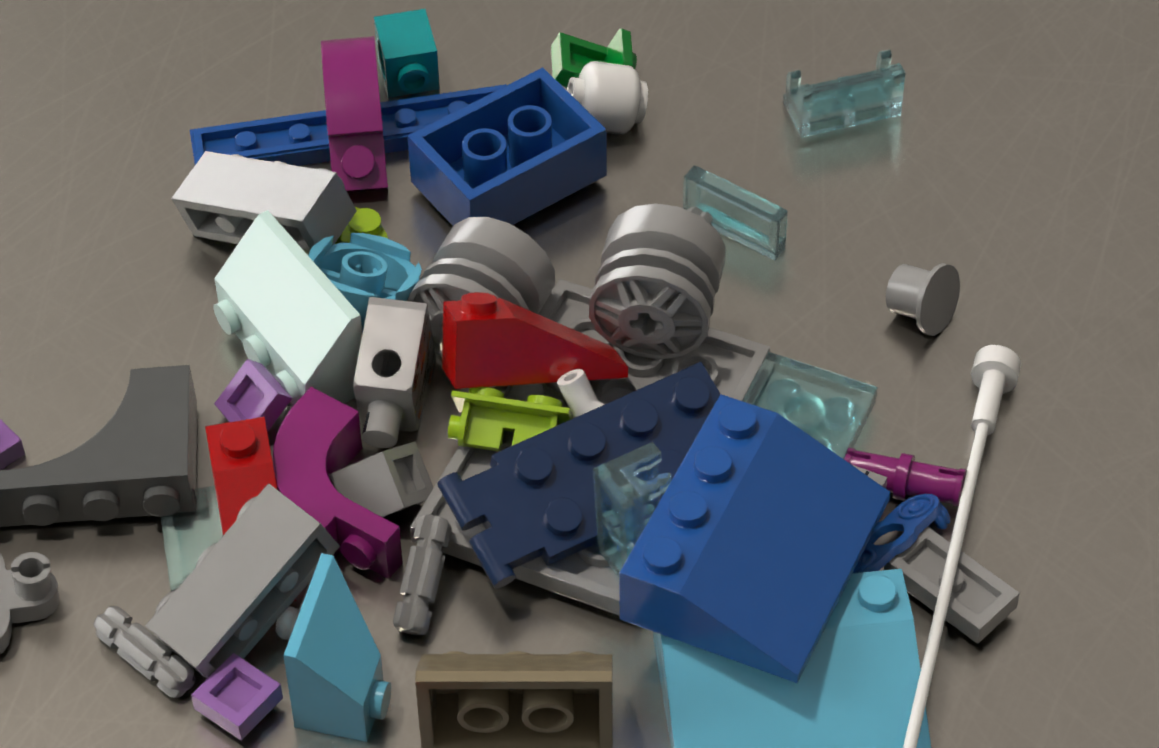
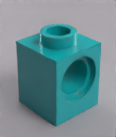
(406, 53)

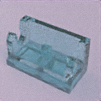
(847, 99)
(625, 500)

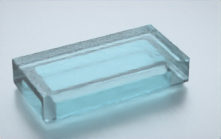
(737, 212)
(190, 533)

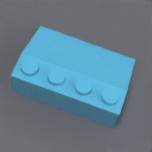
(849, 695)

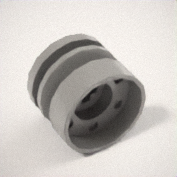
(484, 258)
(657, 281)

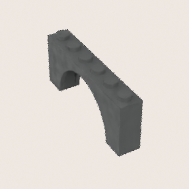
(128, 469)

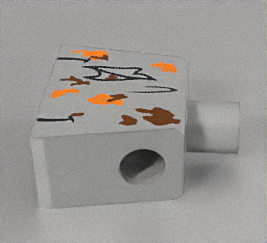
(393, 369)

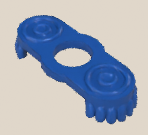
(911, 518)

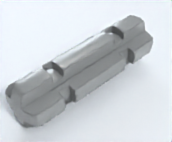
(422, 575)
(144, 652)

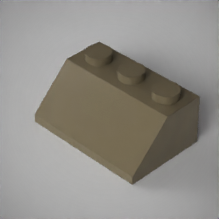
(515, 700)

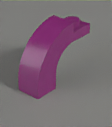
(354, 113)
(312, 443)

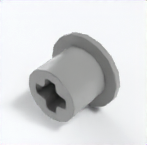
(924, 295)

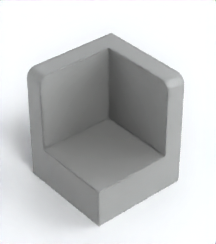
(386, 480)

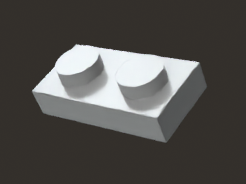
(977, 597)

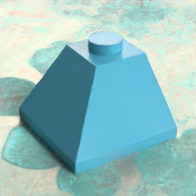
(334, 661)

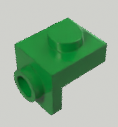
(572, 54)

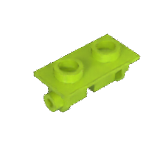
(489, 414)

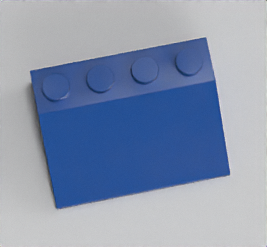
(751, 542)

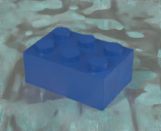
(509, 152)

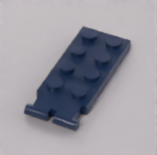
(542, 489)

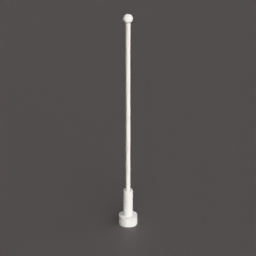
(994, 373)

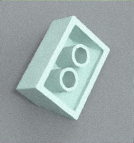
(288, 313)

